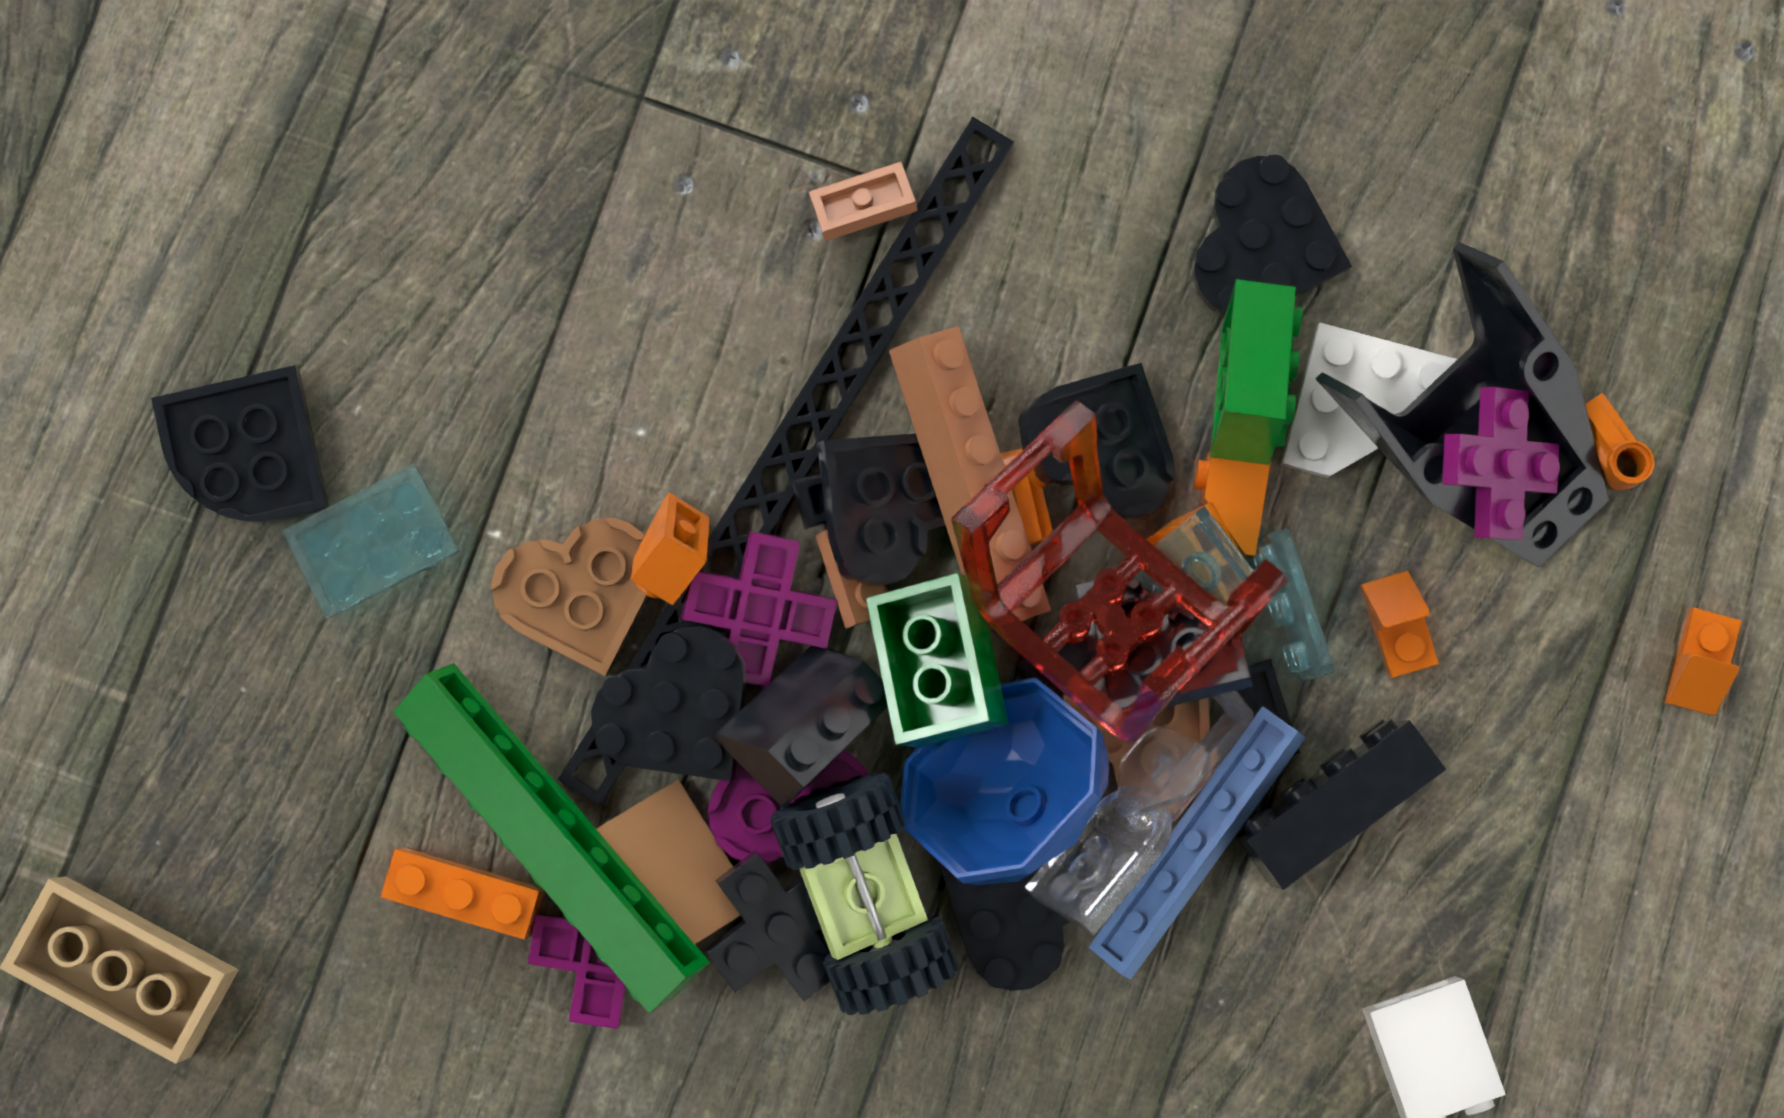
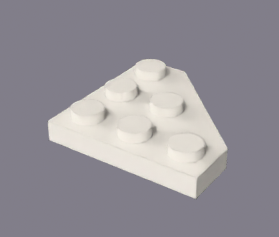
(1385, 372)

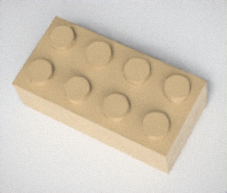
(119, 969)

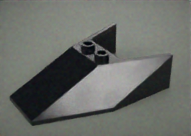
(1508, 351)

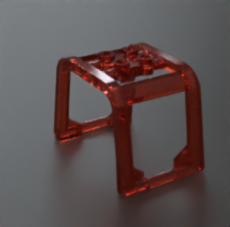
(1075, 439)

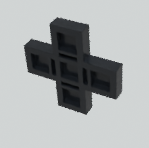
(774, 929)

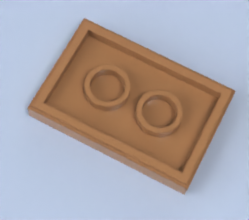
(674, 859)

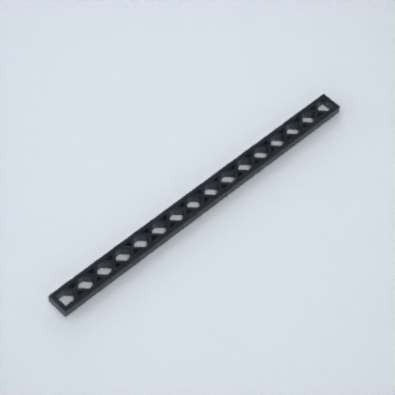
(818, 378)

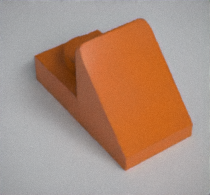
(1399, 623)
(1703, 662)

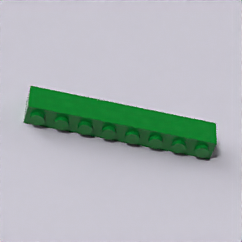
(550, 837)

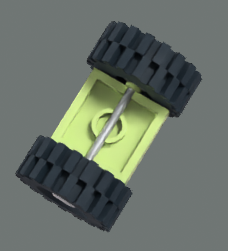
(864, 894)

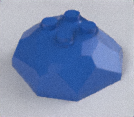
(1009, 794)

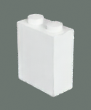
(1434, 1051)

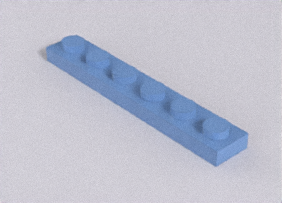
(1197, 842)

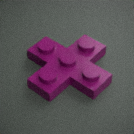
(1501, 463)
(761, 605)
(597, 989)

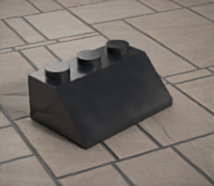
(804, 720)

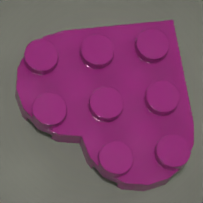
(743, 809)

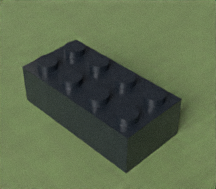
(1339, 803)

